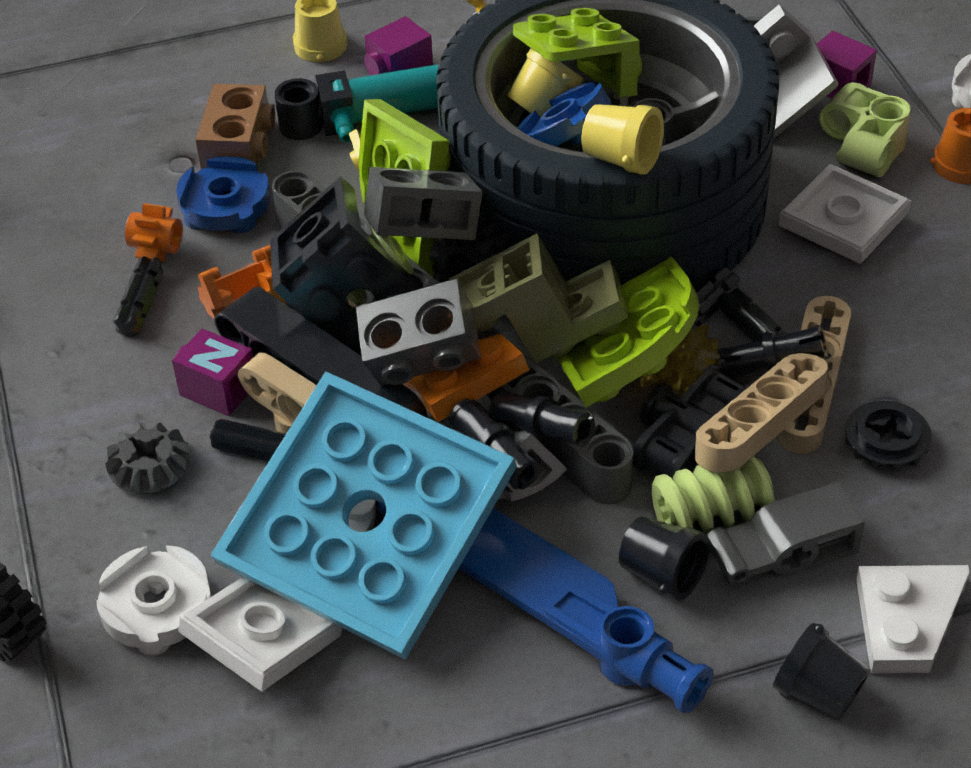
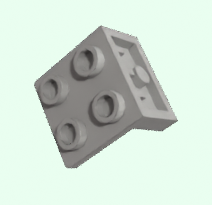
(801, 66)

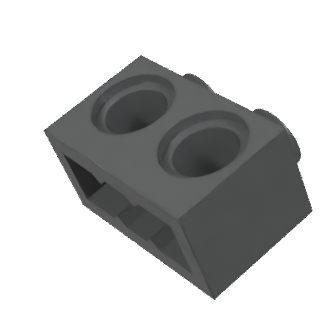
(422, 203)
(415, 325)

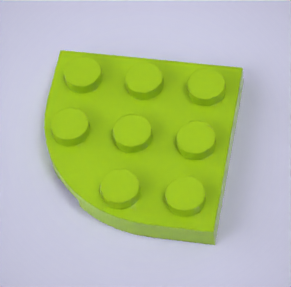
(400, 142)
(660, 315)

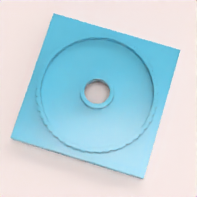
(350, 450)

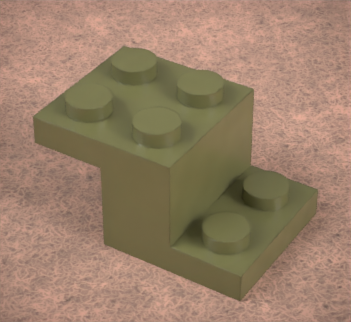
(539, 302)

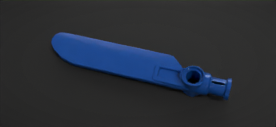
(581, 608)

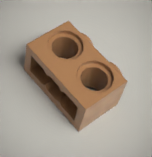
(235, 123)

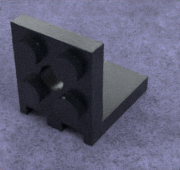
(328, 256)

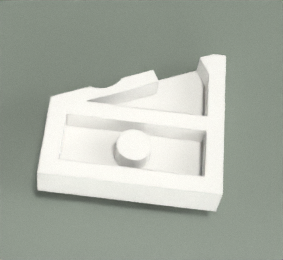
(907, 613)

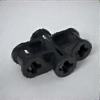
(674, 420)

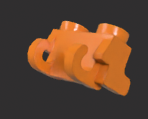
(220, 292)

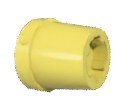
(318, 31)
(540, 82)
(624, 136)

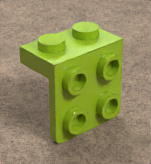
(599, 45)

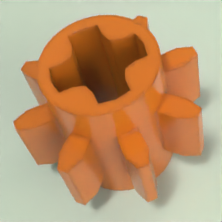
(154, 232)

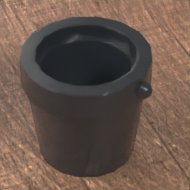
(665, 555)
(821, 673)

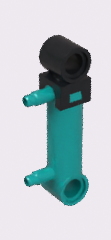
(340, 101)

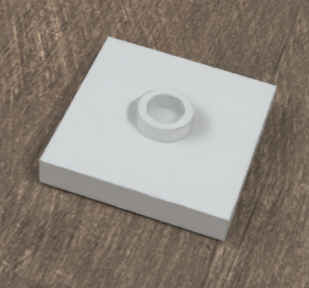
(844, 213)
(257, 632)

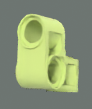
(870, 126)

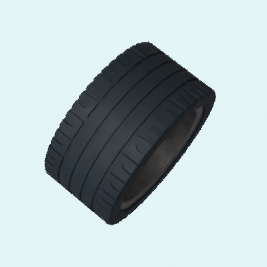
(709, 181)

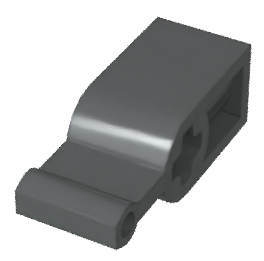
(790, 535)

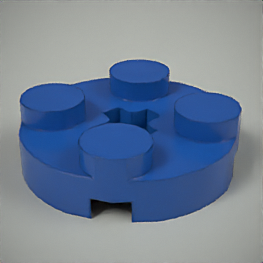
(566, 116)
(206, 207)

